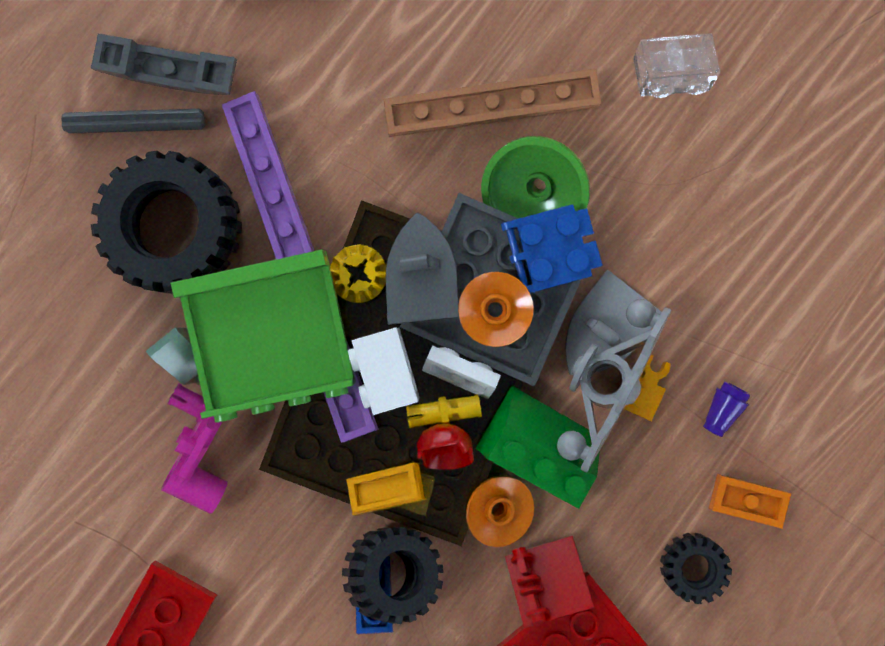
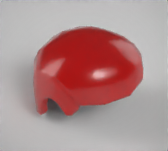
(445, 447)

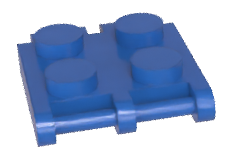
(553, 247)

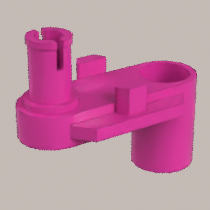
(185, 478)

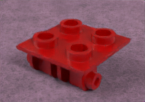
(548, 581)

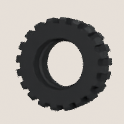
(132, 191)

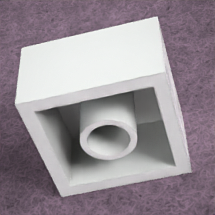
(384, 371)

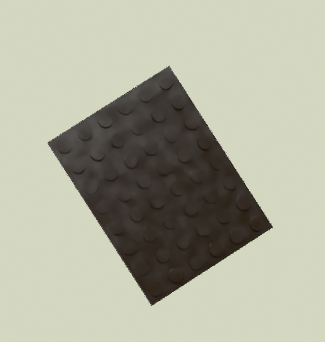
(306, 441)

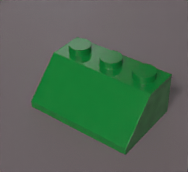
(525, 443)

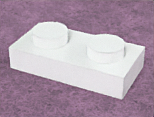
(470, 376)

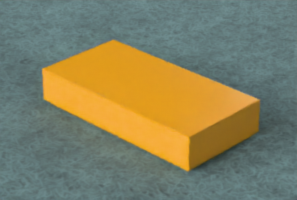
(385, 489)

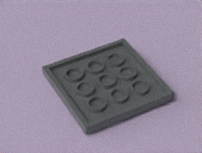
(482, 248)

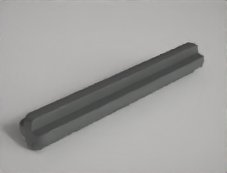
(133, 121)

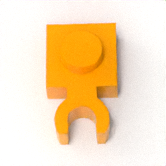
(651, 393)

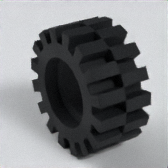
(713, 580)

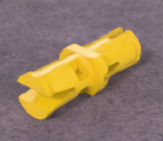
(444, 411)

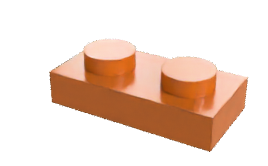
(749, 501)

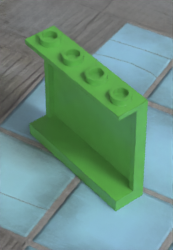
(266, 335)

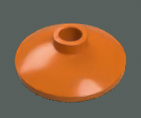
(515, 304)
(511, 518)

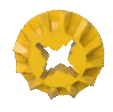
(375, 270)

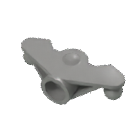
(640, 314)

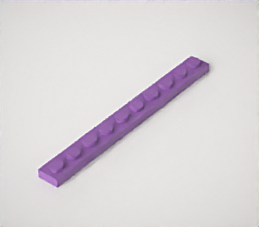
(286, 228)

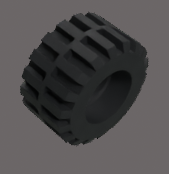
(419, 582)

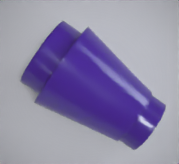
(725, 408)

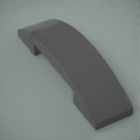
(164, 67)

